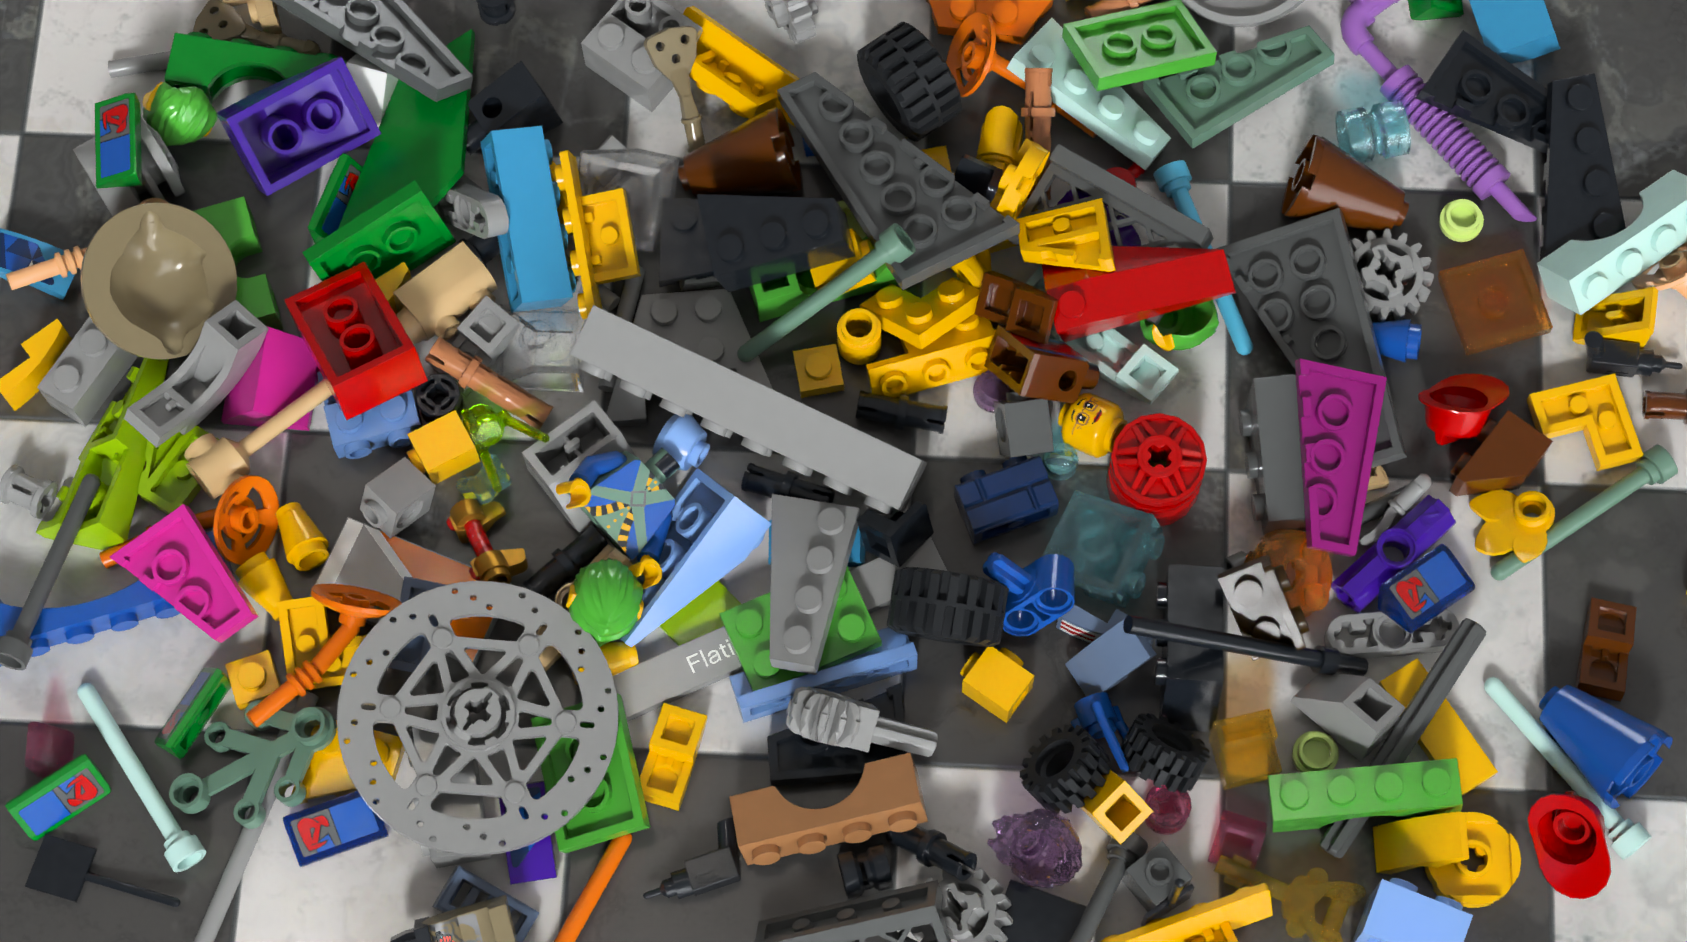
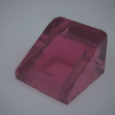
(47, 748)
(1238, 836)

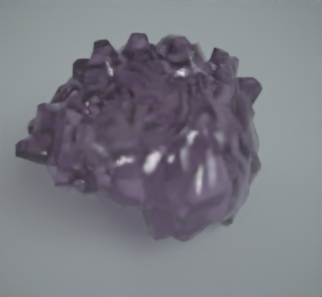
(1038, 847)

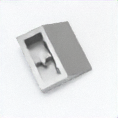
(618, 51)
(555, 461)

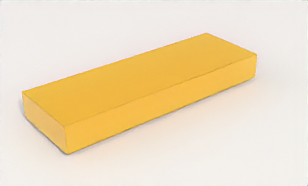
(1446, 734)

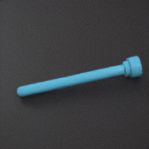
(1175, 182)

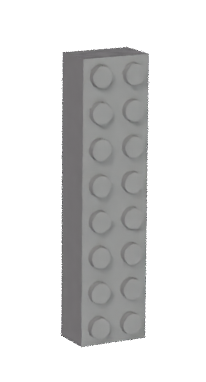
(743, 406)

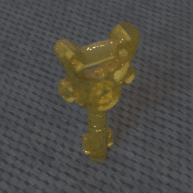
(1299, 897)

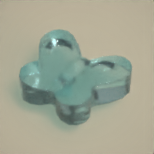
(480, 486)

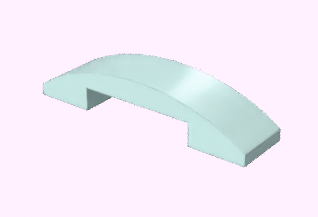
(1119, 360)

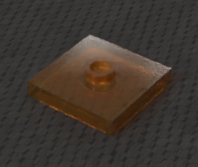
(1494, 302)

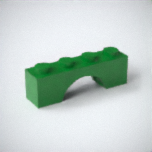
(217, 64)

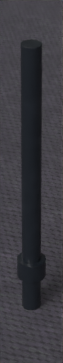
(1320, 659)

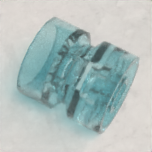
(1380, 131)

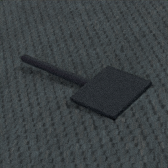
(65, 866)
(1177, 896)

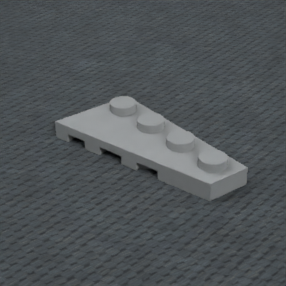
(807, 571)

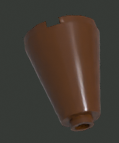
(745, 160)
(1334, 180)

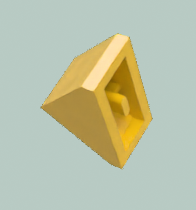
(1620, 317)

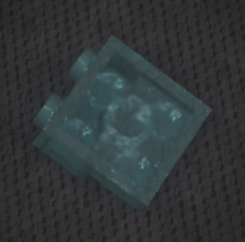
(1107, 546)

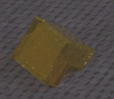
(1245, 748)

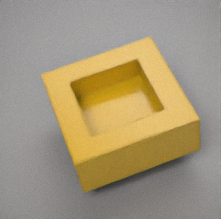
(818, 370)
(252, 678)

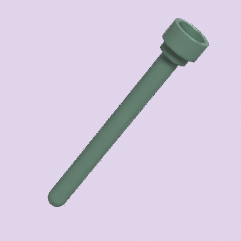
(892, 246)
(1653, 468)

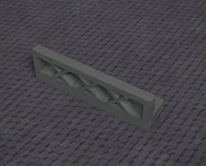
(863, 918)

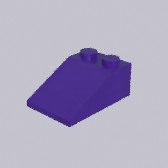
(298, 125)

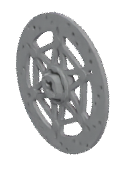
(390, 709)

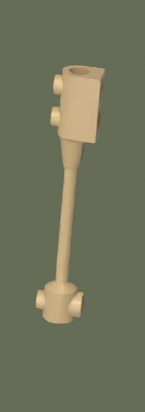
(425, 308)

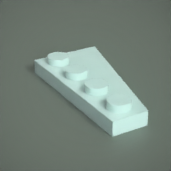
(1105, 112)

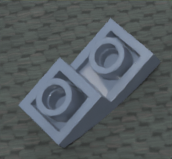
(1109, 660)

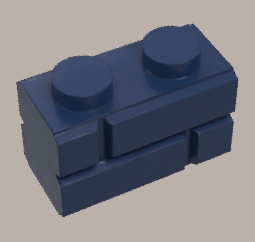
(1005, 498)

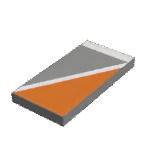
(375, 562)

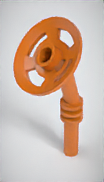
(984, 59)
(235, 516)
(354, 606)

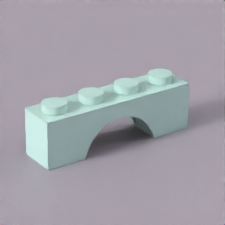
(1589, 271)

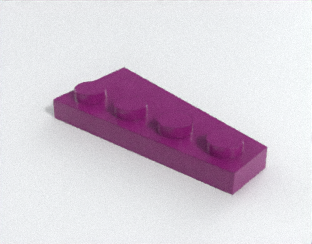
(1337, 443)

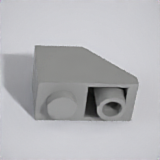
(1350, 710)

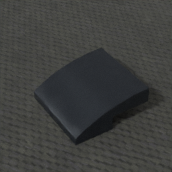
(1040, 915)

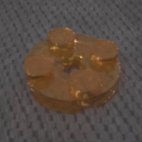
(1311, 567)

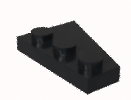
(806, 761)

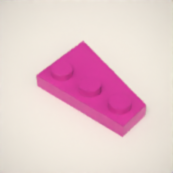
(189, 573)

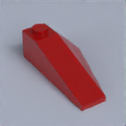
(1141, 287)

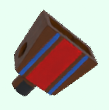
(1039, 369)

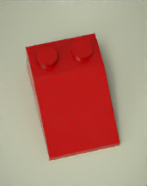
(356, 340)

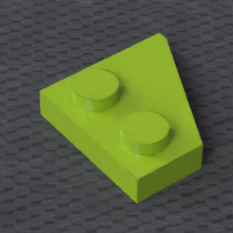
(166, 478)

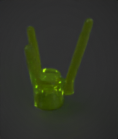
(487, 428)

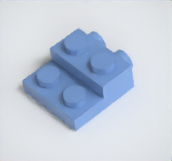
(374, 428)

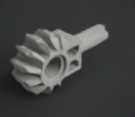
(853, 723)

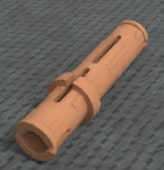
(1038, 111)
(480, 378)

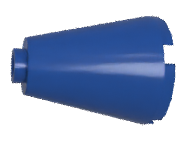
(1603, 742)

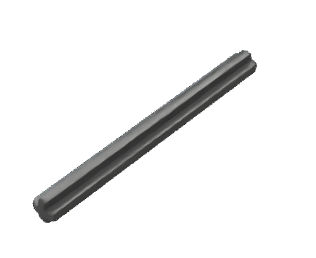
(1413, 721)

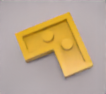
(924, 318)
(1597, 410)
(304, 634)

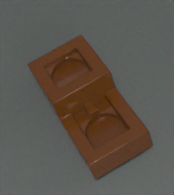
(1017, 306)
(1606, 649)

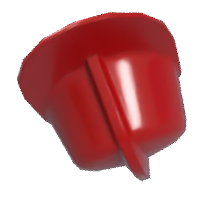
(1461, 405)
(1570, 844)

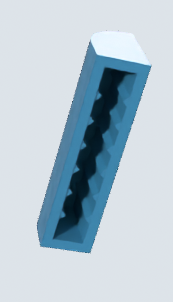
(1515, 28)

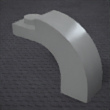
(204, 379)

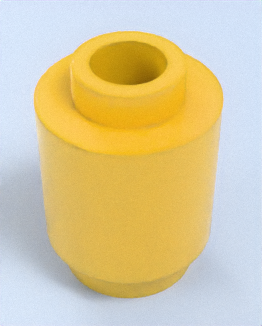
(859, 336)

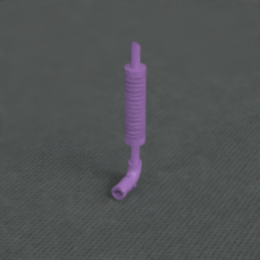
(1436, 125)

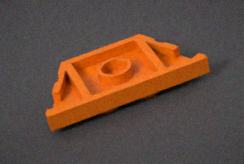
(1012, 18)

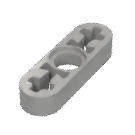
(474, 211)
(1357, 626)

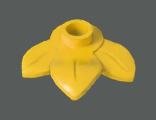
(1508, 526)

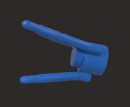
(1101, 720)

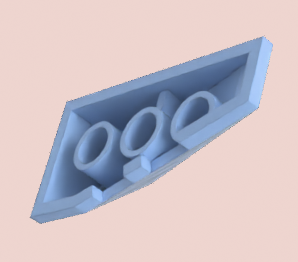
(704, 542)

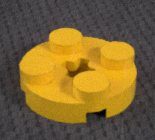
(1019, 180)
(1491, 879)

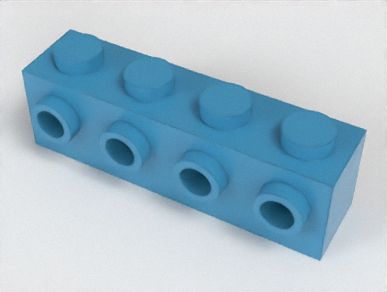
(535, 241)

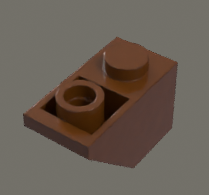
(1503, 460)

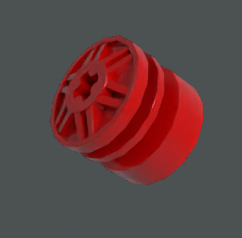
(1157, 490)

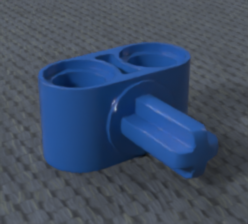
(1035, 593)

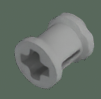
(42, 494)

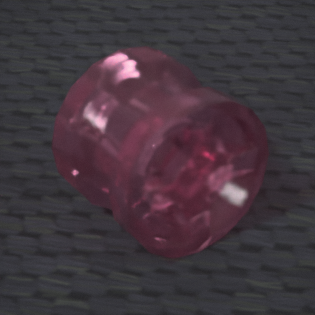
(1163, 818)

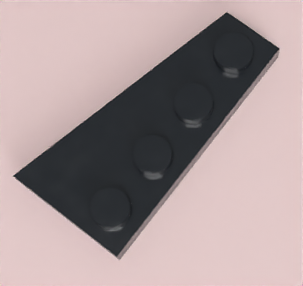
(1488, 92)
(1579, 168)

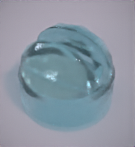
(1060, 468)

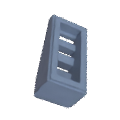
(461, 875)

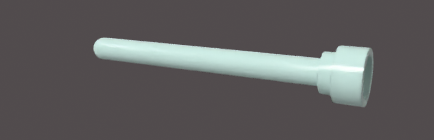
(1624, 833)
(181, 847)

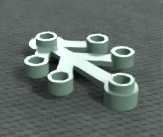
(260, 761)

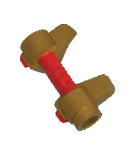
(471, 524)

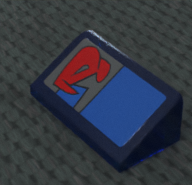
(1424, 589)
(333, 828)

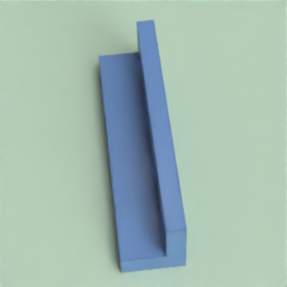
(890, 659)

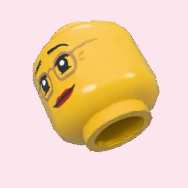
(1091, 424)

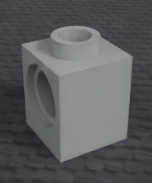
(397, 497)

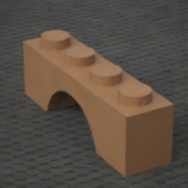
(883, 801)

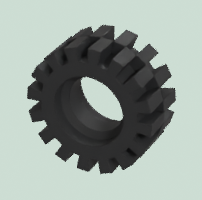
(1164, 753)
(1065, 769)

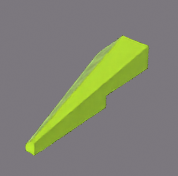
(118, 459)

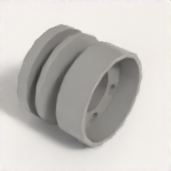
(157, 167)

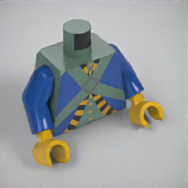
(627, 504)

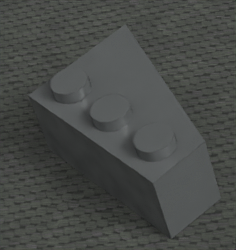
(1275, 454)

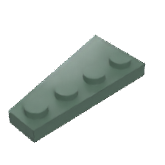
(1238, 84)

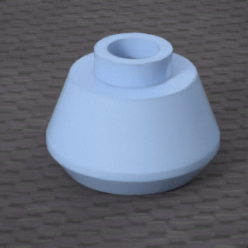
(683, 441)

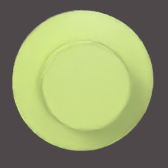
(1461, 220)
(1315, 752)

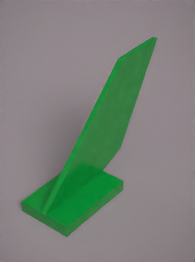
(401, 182)

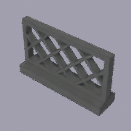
(1119, 197)

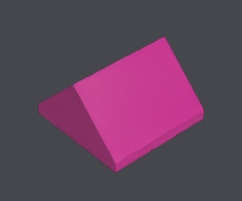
(272, 382)

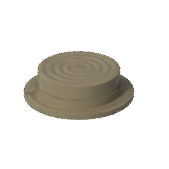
(156, 279)

